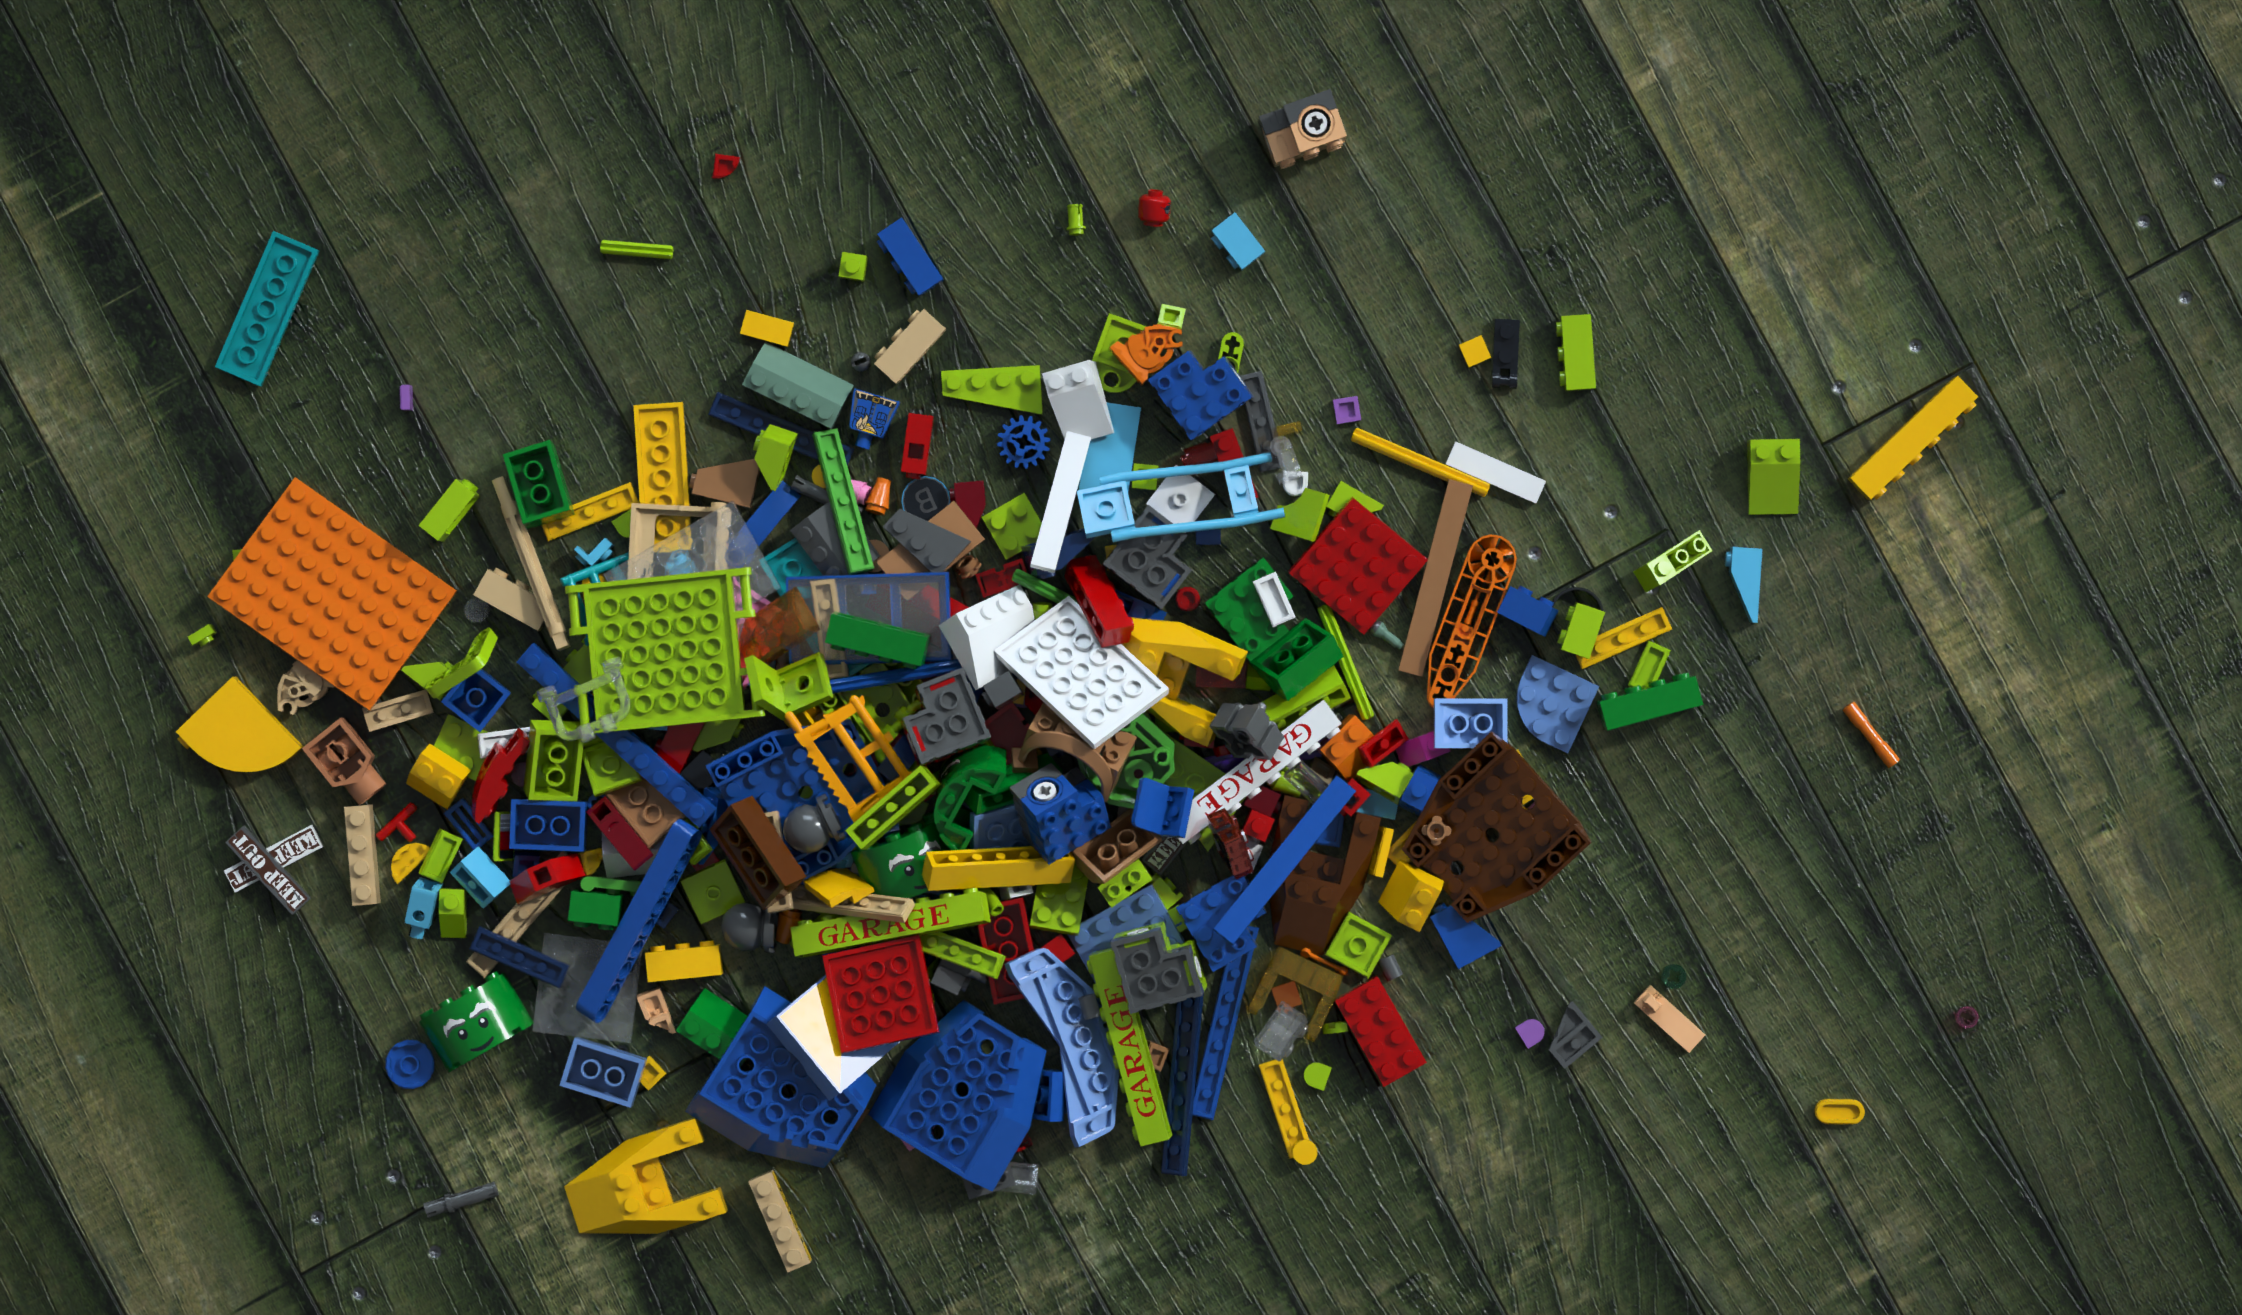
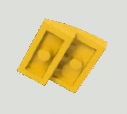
(838, 885)

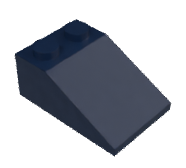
(1071, 546)

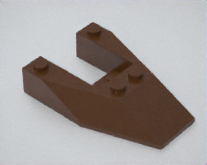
(1321, 887)

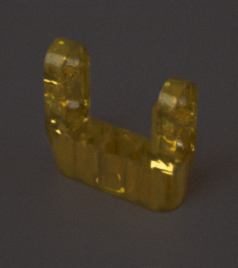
(1303, 972)

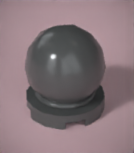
(811, 827)
(748, 927)

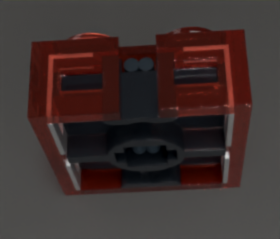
(1231, 843)

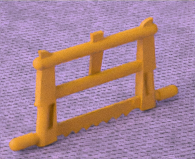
(833, 721)

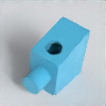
(423, 898)

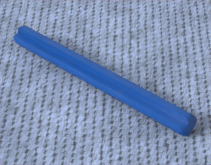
(894, 676)

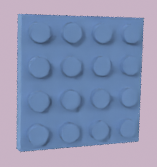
(1133, 912)

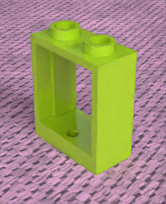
(450, 509)
(1115, 889)

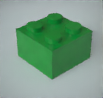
(596, 908)

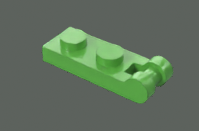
(612, 885)

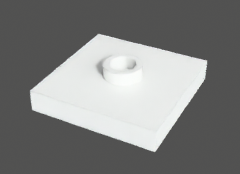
(1180, 499)

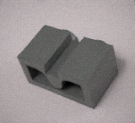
(1002, 691)

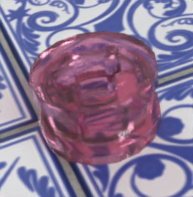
(1973, 1013)

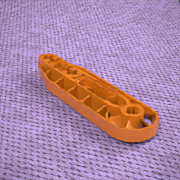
(1462, 633)

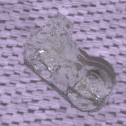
(1282, 450)

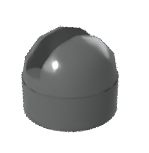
(863, 366)

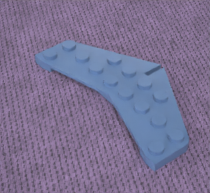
(1083, 1044)

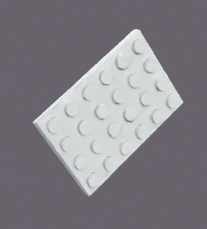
(1083, 683)

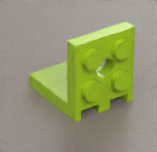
(781, 688)

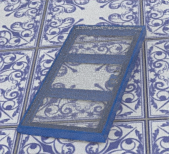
(896, 599)

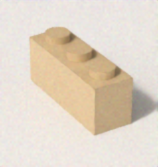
(909, 345)
(510, 598)

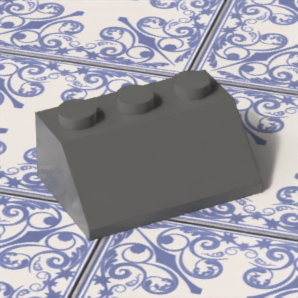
(821, 542)

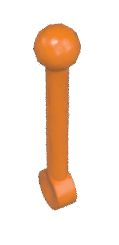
(1306, 953)

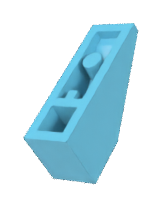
(1746, 573)

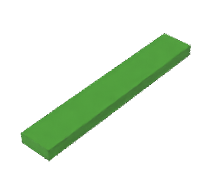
(843, 501)

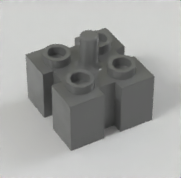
(1247, 730)
(955, 977)

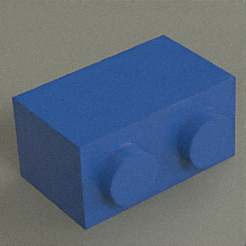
(1528, 611)

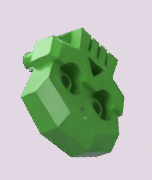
(1155, 762)

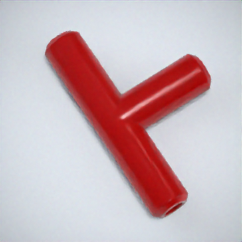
(398, 823)

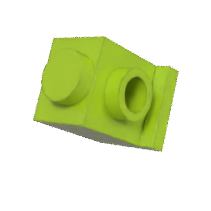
(1165, 890)

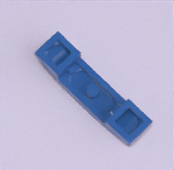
(771, 512)

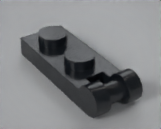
(1505, 352)

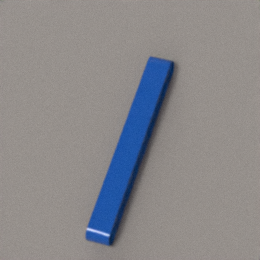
(638, 920)

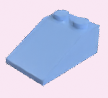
(1468, 721)

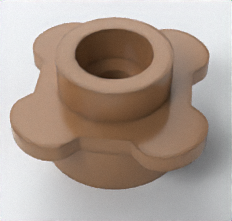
(968, 567)
(1429, 830)

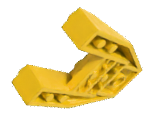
(1167, 652)
(630, 1191)

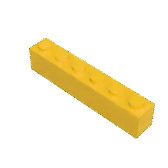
(1912, 438)
(993, 868)

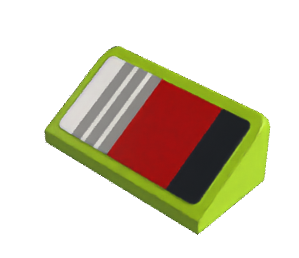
(502, 837)

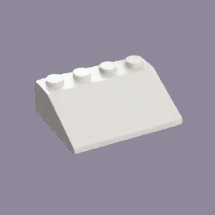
(984, 628)

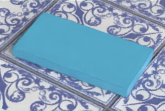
(1114, 451)

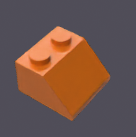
(1343, 750)

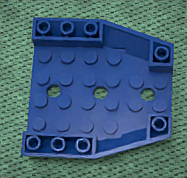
(776, 769)
(751, 1105)
(985, 1124)

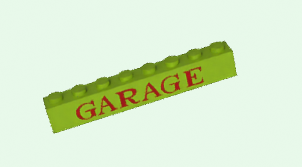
(926, 918)
(1131, 1052)

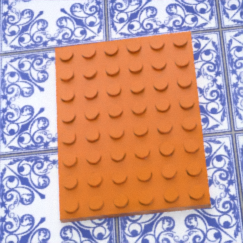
(332, 594)

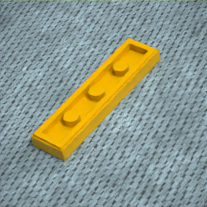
(593, 511)
(1627, 636)
(1283, 1103)

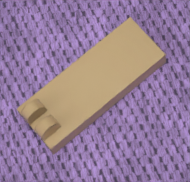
(398, 710)

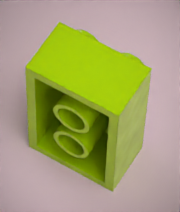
(552, 763)

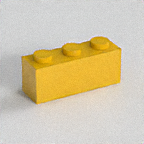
(683, 961)

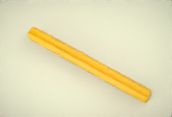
(1417, 460)

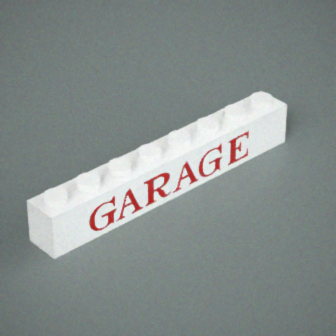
(1252, 772)

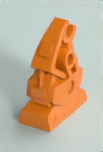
(1143, 351)

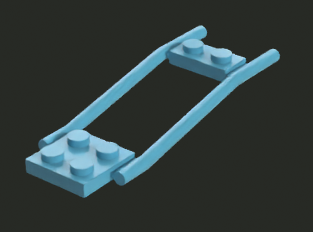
(1109, 511)

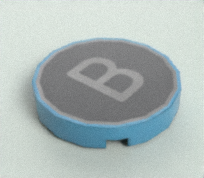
(925, 497)

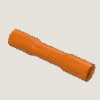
(1861, 722)

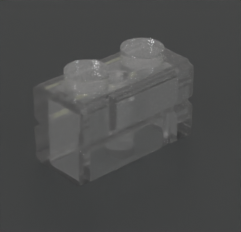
(1281, 1031)

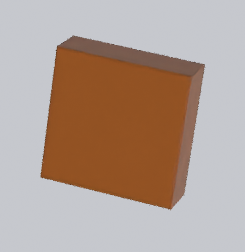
(1288, 993)

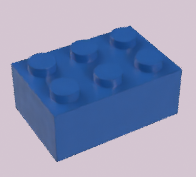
(548, 825)

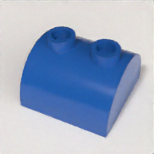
(477, 699)
(1051, 1097)

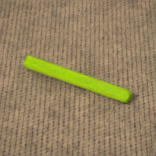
(1346, 664)

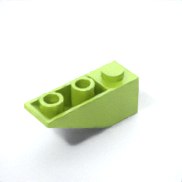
(1672, 561)

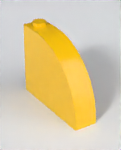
(238, 732)

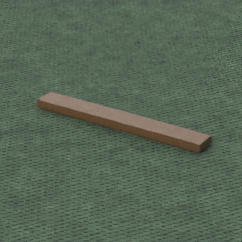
(1435, 577)

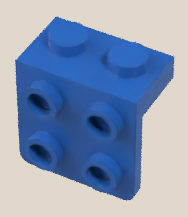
(1162, 808)

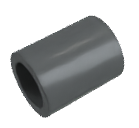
(1390, 967)
(1089, 1006)

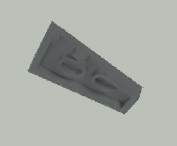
(926, 541)

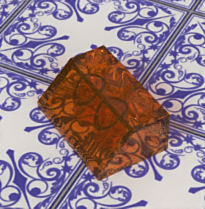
(777, 627)

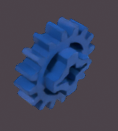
(1020, 453)

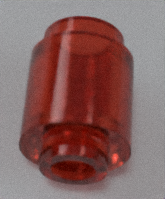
(1199, 454)

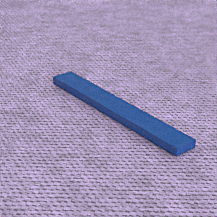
(1284, 860)
(1221, 1034)

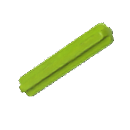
(636, 249)

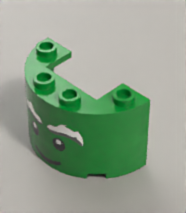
(980, 767)
(898, 863)
(475, 1021)

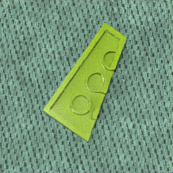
(1002, 387)

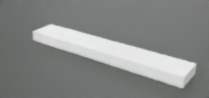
(1060, 502)

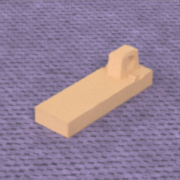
(1669, 1018)

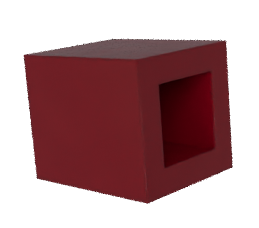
(1265, 802)

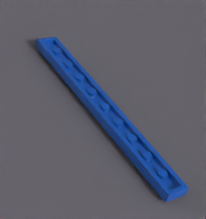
(624, 742)

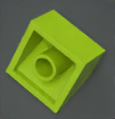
(773, 453)

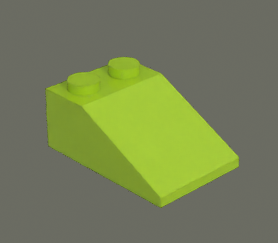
(1773, 476)

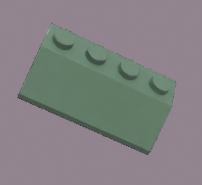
(798, 385)

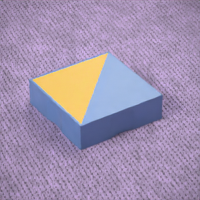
(811, 1035)

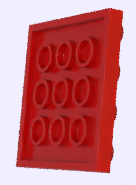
(1358, 565)
(880, 994)

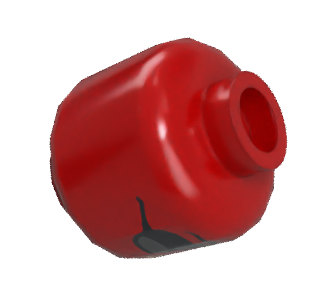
(1154, 208)

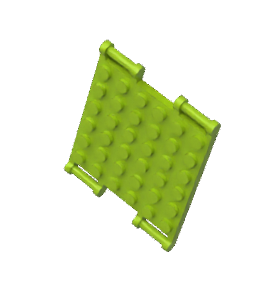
(673, 644)

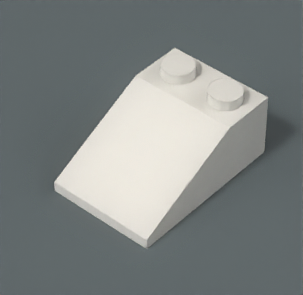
(1079, 400)

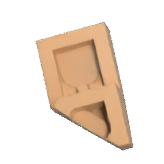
(655, 1009)

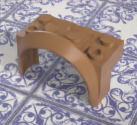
(1052, 732)

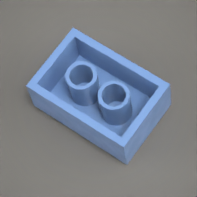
(603, 1072)

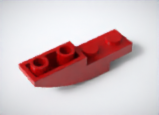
(491, 780)

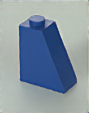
(1462, 939)

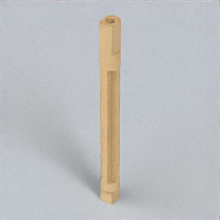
(531, 565)

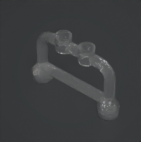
(607, 722)

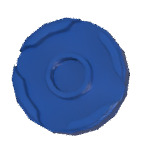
(410, 1064)

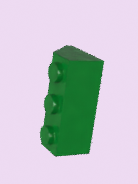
(1297, 659)
(712, 1024)

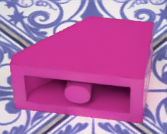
(1419, 750)

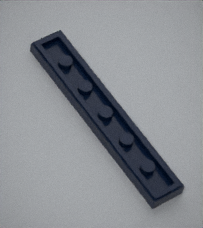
(755, 420)

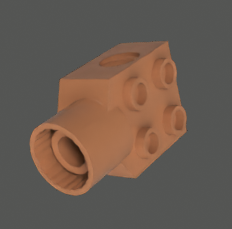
(345, 760)

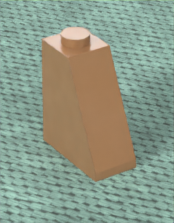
(727, 482)

